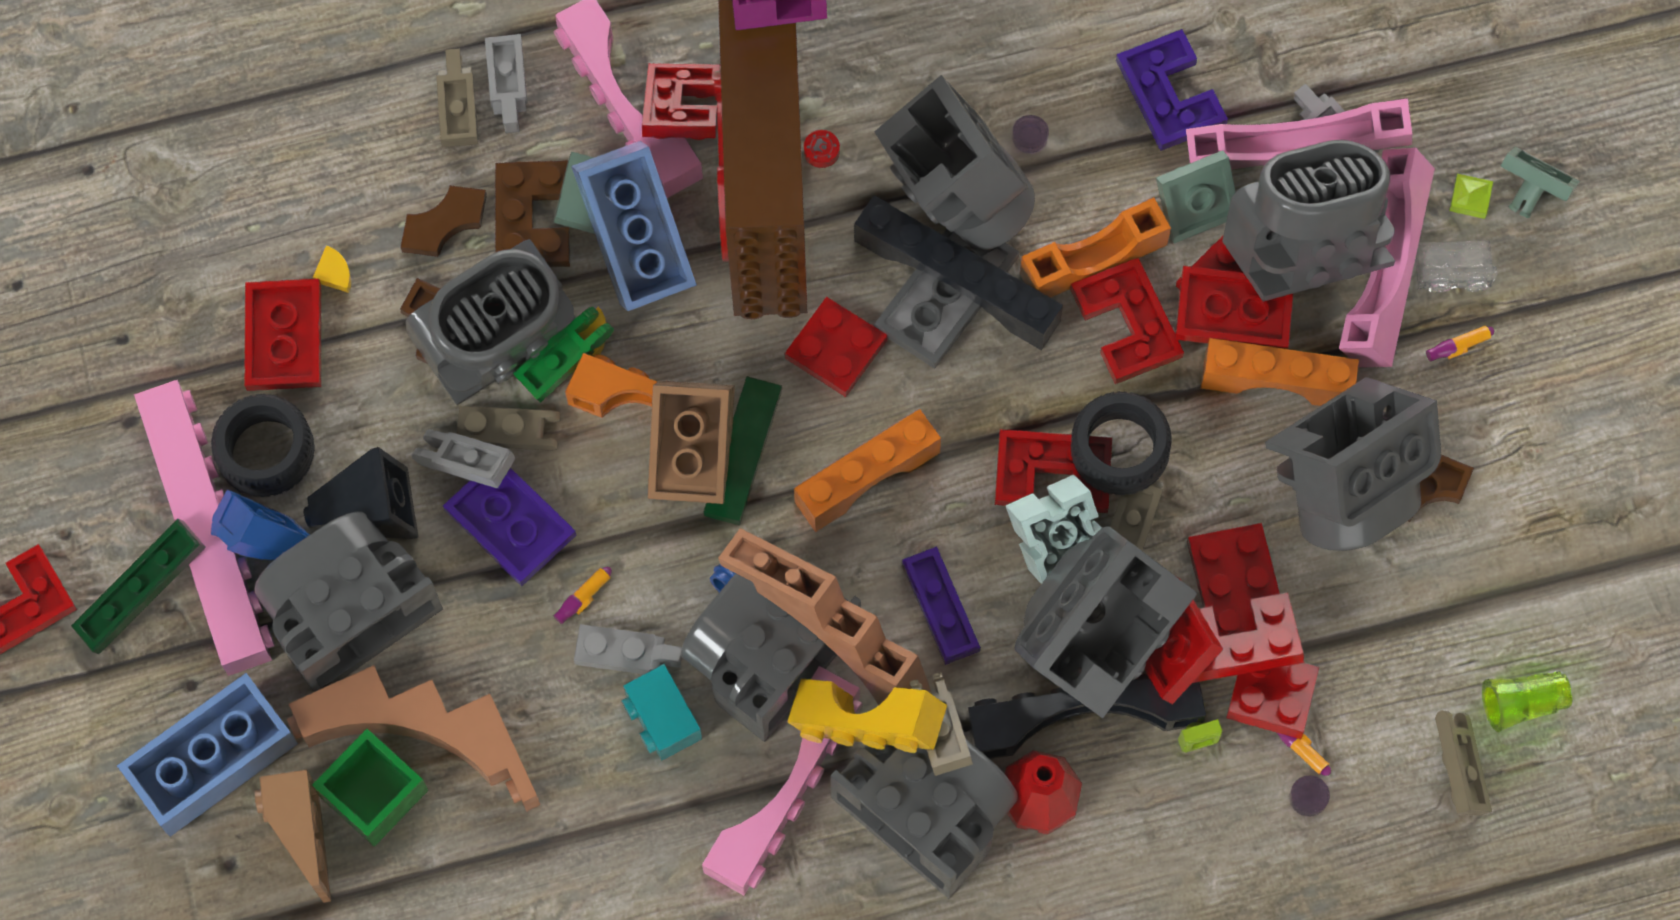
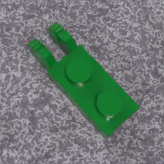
(562, 355)

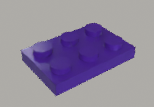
(511, 524)

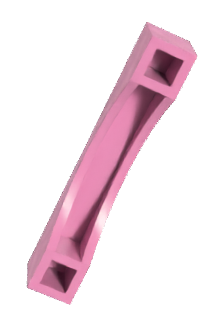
(590, 39)
(1373, 125)
(1376, 319)
(742, 849)

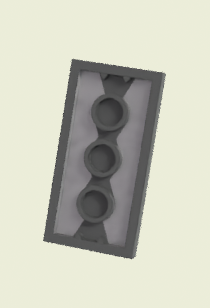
(932, 315)

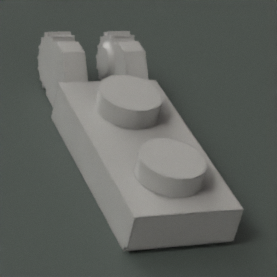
(465, 457)

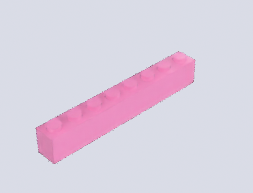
(194, 499)

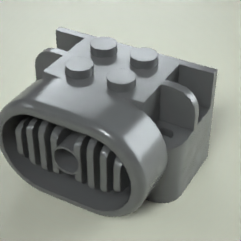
(957, 167)
(1312, 219)
(475, 349)
(1359, 465)
(343, 598)
(1100, 618)
(754, 655)
(928, 820)

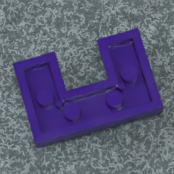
(1146, 76)

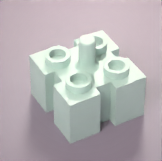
(1053, 523)

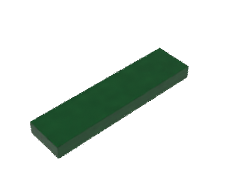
(748, 438)
(138, 586)

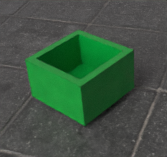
(370, 787)

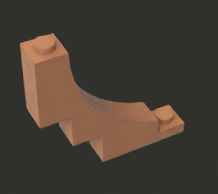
(819, 605)
(469, 732)

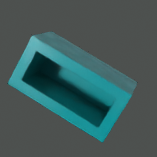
(661, 712)

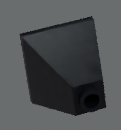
(370, 485)

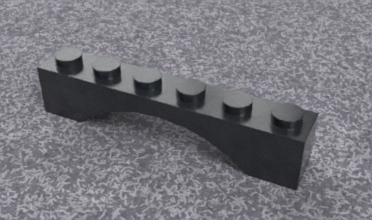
(1009, 300)
(1005, 726)

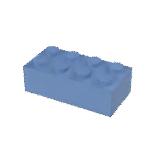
(634, 225)
(207, 754)

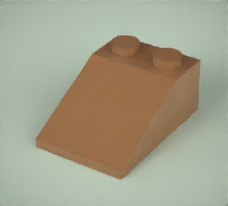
(690, 441)
(296, 817)

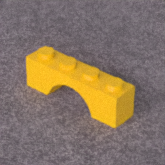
(904, 719)

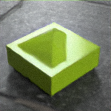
(1471, 196)
(1199, 735)

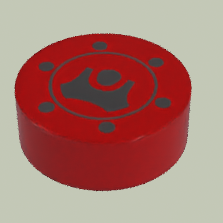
(821, 148)

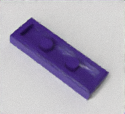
(941, 605)

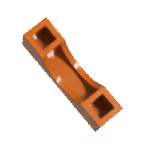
(1128, 237)
(1245, 366)
(602, 386)
(843, 482)

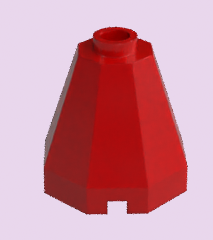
(1045, 790)

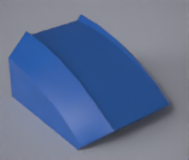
(254, 528)

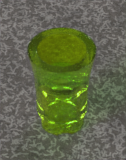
(1524, 698)

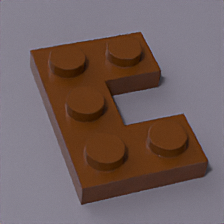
(515, 190)

